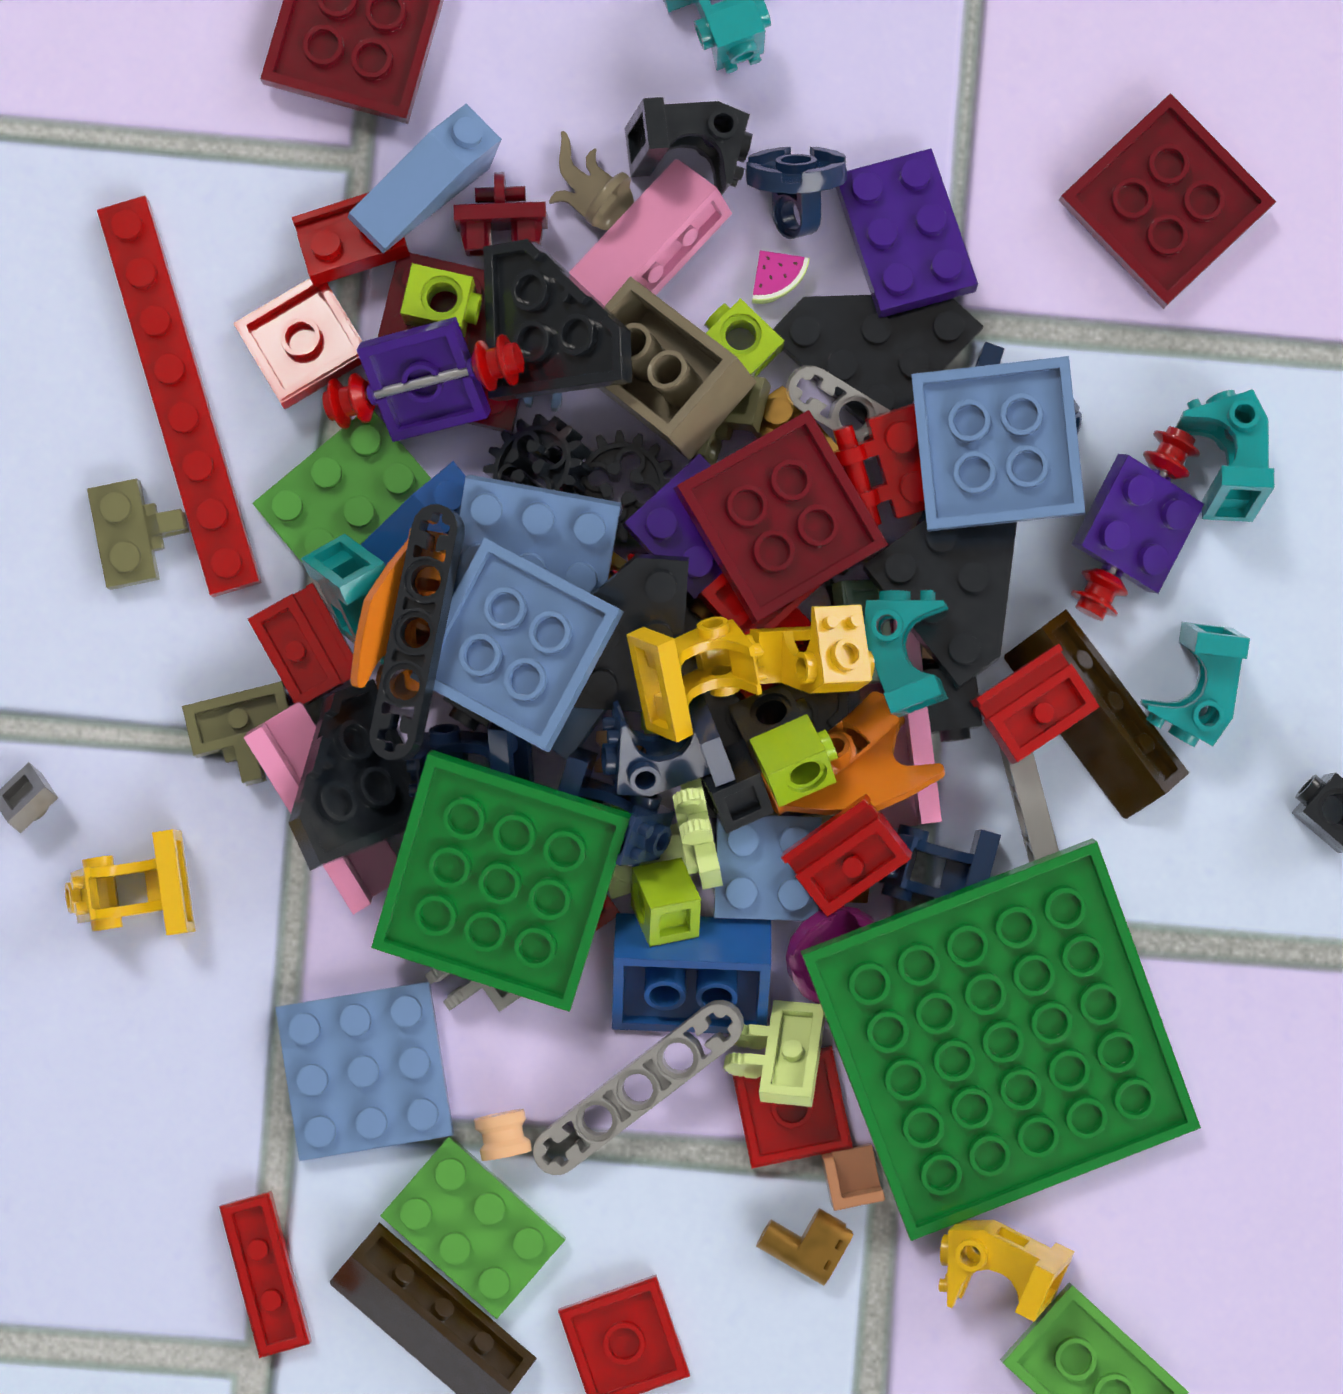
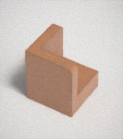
(852, 1177)

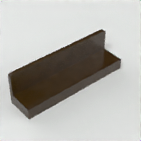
(1115, 740)
(430, 1317)

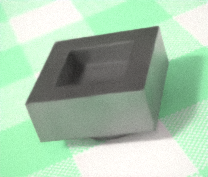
(26, 797)

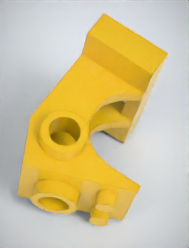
(835, 654)
(724, 663)
(95, 895)
(992, 1246)

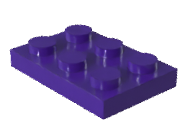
(906, 233)

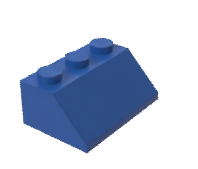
(672, 981)

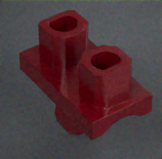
(479, 220)

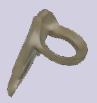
(597, 196)

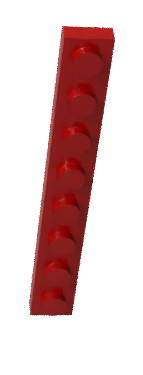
(179, 396)

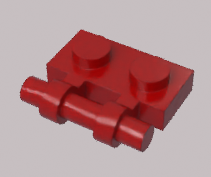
(898, 456)

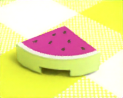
(777, 275)

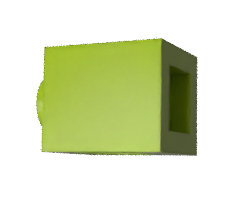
(426, 283)
(740, 315)
(795, 759)
(665, 902)

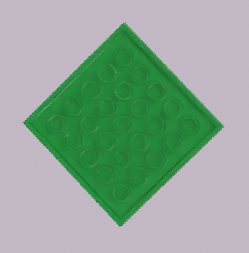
(1001, 1039)

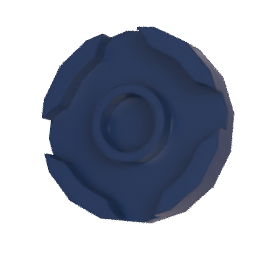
(796, 181)

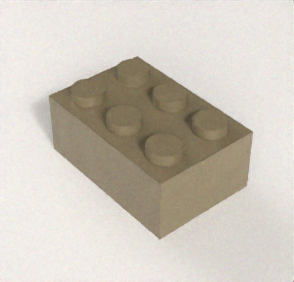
(679, 373)

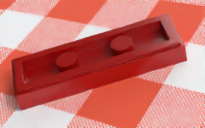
(265, 1274)

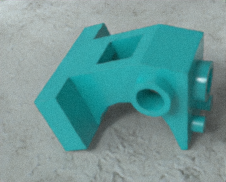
(730, 29)
(1246, 480)
(345, 577)
(1219, 662)
(903, 684)

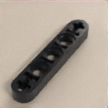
(408, 607)

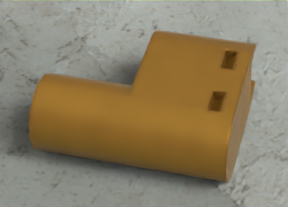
(813, 1253)

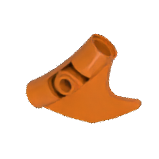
(378, 614)
(865, 764)

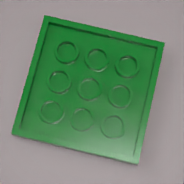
(500, 880)

